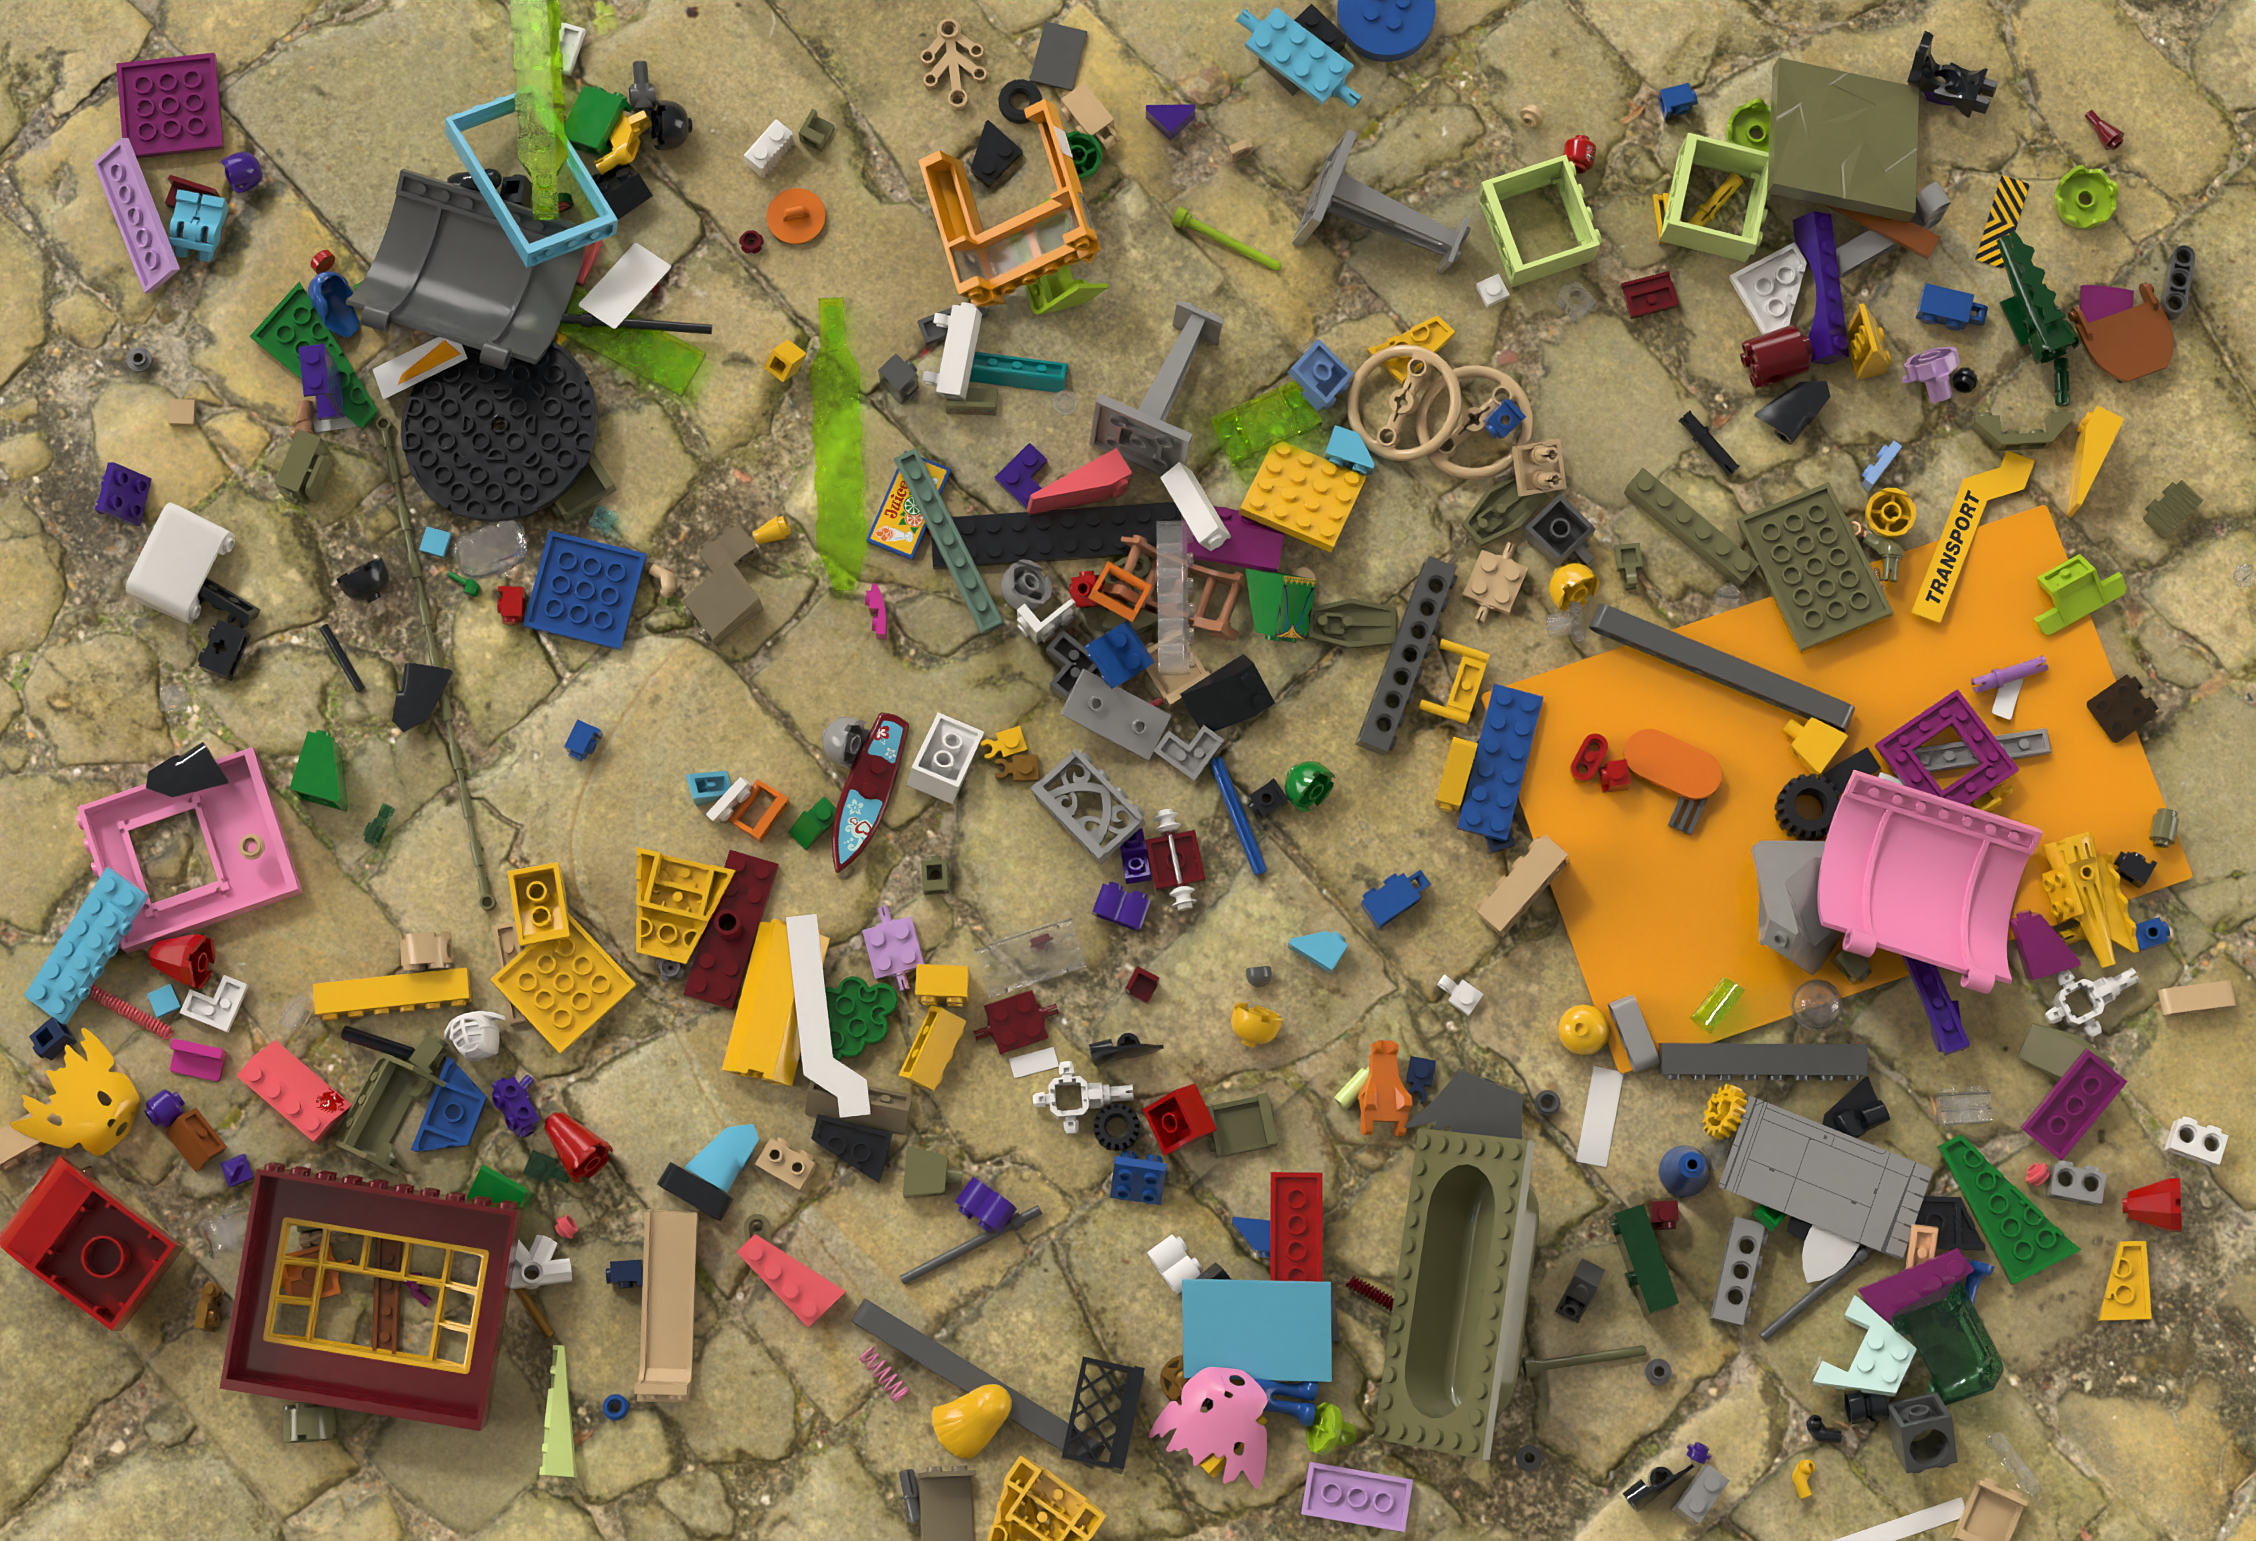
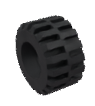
(1789, 817)

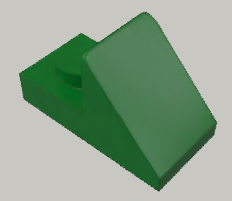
(814, 823)

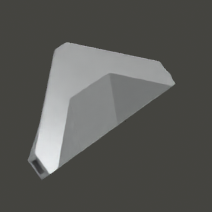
(1789, 903)

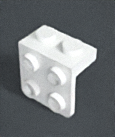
(1044, 631)

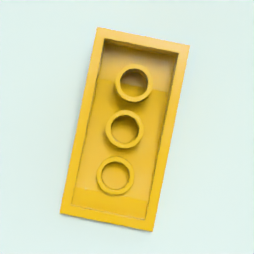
(1866, 345)
(2094, 440)

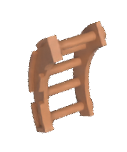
(1219, 628)

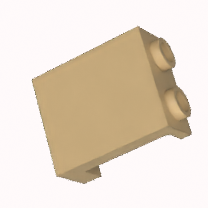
(1172, 685)
(1989, 1513)

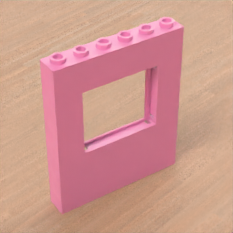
(225, 818)

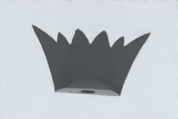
(1475, 1107)

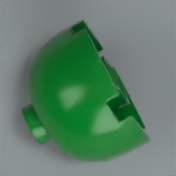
(1085, 154)
(1308, 784)

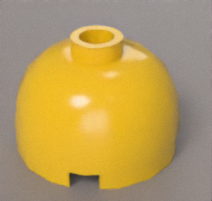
(1890, 513)
(1572, 584)
(1255, 1024)
(1583, 1029)

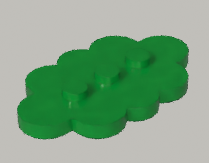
(858, 1015)

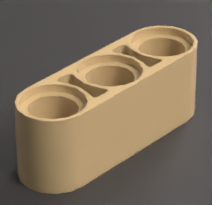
(2196, 998)

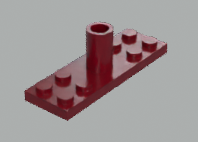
(725, 954)

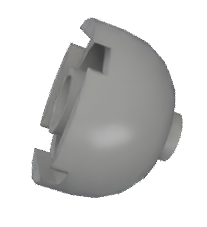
(1025, 585)
(844, 740)

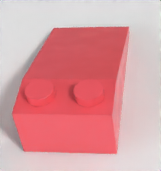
(1091, 483)

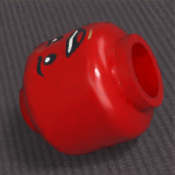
(1580, 152)

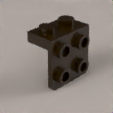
(2122, 708)

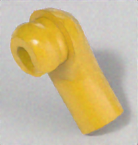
(1801, 1475)

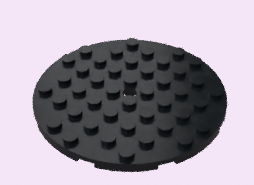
(506, 471)

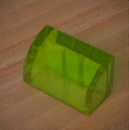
(1717, 1004)

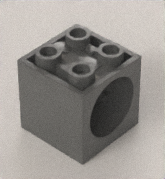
(1910, 1418)

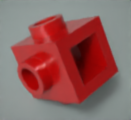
(1082, 587)

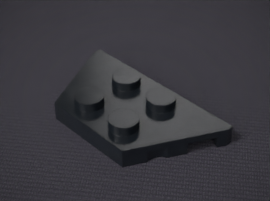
(1953, 1222)

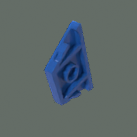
(451, 1112)

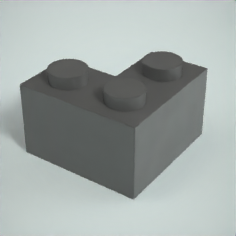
(1072, 659)

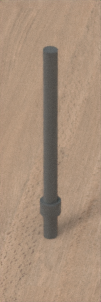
(1016, 1221)
(1859, 1257)

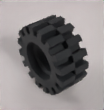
(1105, 1116)

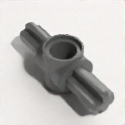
(642, 93)

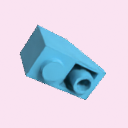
(1349, 450)

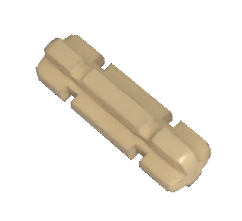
(307, 1239)

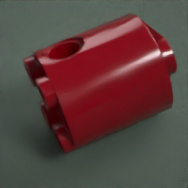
(1776, 356)

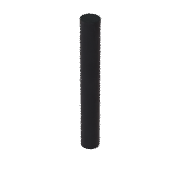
(342, 658)

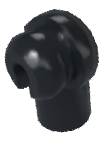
(1820, 1432)

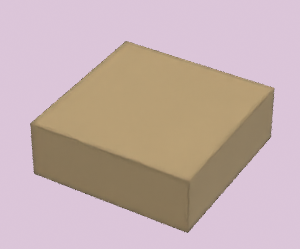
(182, 412)

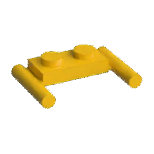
(1465, 684)

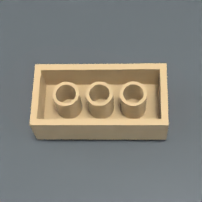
(1523, 885)

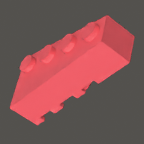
(792, 1281)

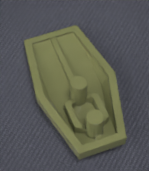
(1500, 512)
(1353, 623)
(2055, 1050)

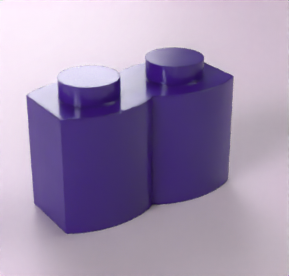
(1121, 907)
(985, 1205)

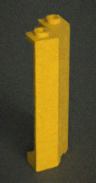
(765, 1026)

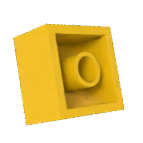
(942, 985)

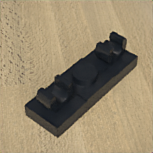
(227, 601)

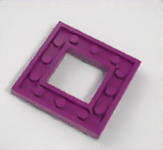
(1955, 712)

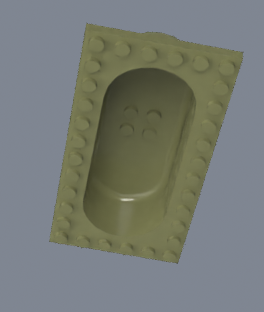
(1459, 1293)

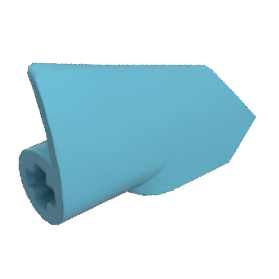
(725, 1156)

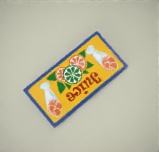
(899, 522)

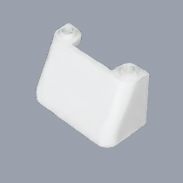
(177, 562)

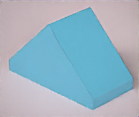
(708, 786)

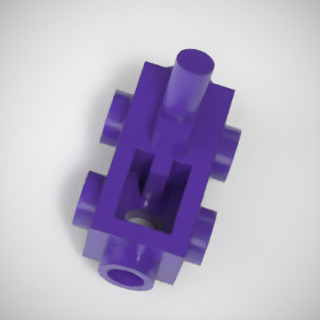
(514, 1103)

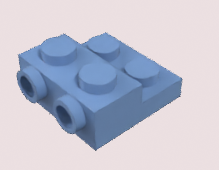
(1320, 375)

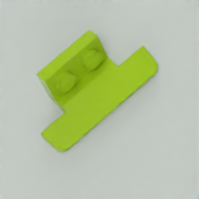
(2075, 593)

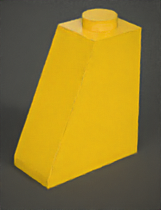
(1455, 774)

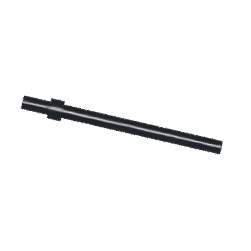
(588, 321)

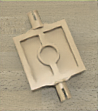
(1495, 582)

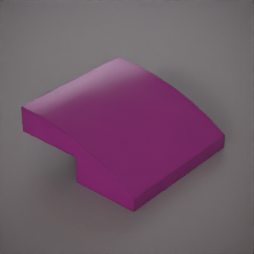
(2104, 301)

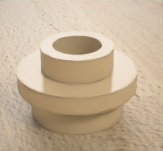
(1532, 116)
(246, 841)

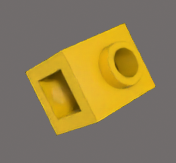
(785, 360)

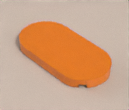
(1672, 764)

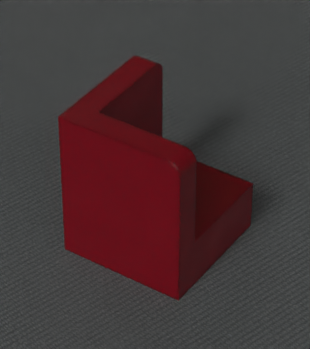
(1142, 985)

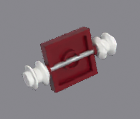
(1175, 860)

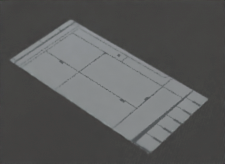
(1825, 1177)

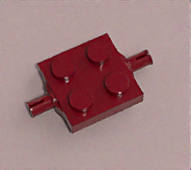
(1016, 1022)

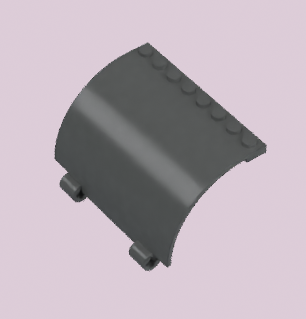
(459, 276)

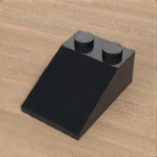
(1228, 695)

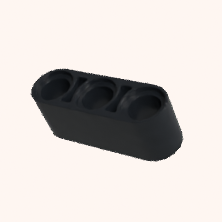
(695, 1191)

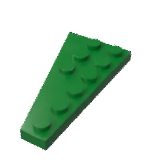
(296, 325)

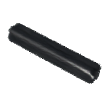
(377, 1043)

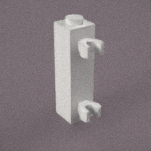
(958, 351)
(1195, 506)

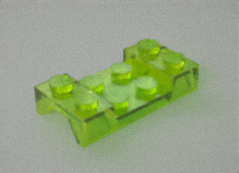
(1264, 422)

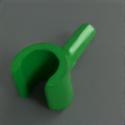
(471, 586)

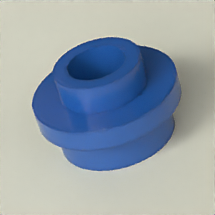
(609, 1401)

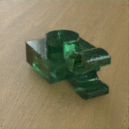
(543, 1168)

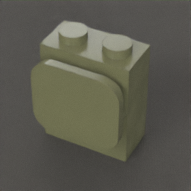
(304, 469)

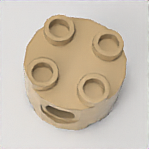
(426, 950)

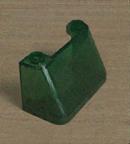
(1951, 1343)

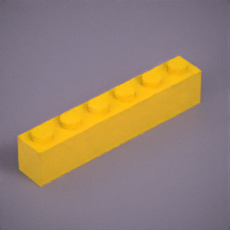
(392, 993)

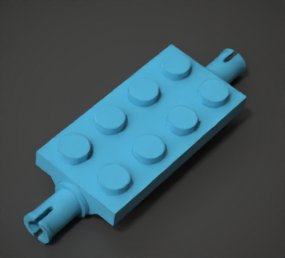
(1299, 56)

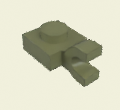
(1628, 559)

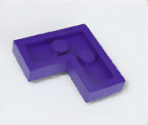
(1018, 474)

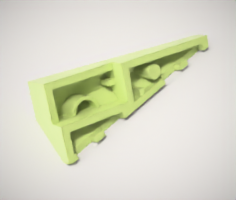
(558, 1437)

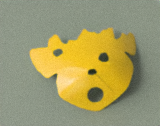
(78, 1105)

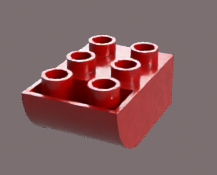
(89, 1244)

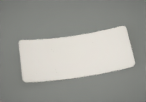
(2006, 699)

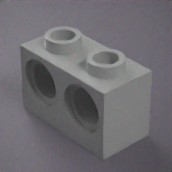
(2075, 1190)

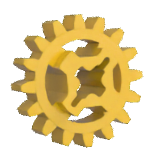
(1724, 1112)

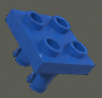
(1138, 1179)

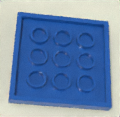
(585, 590)

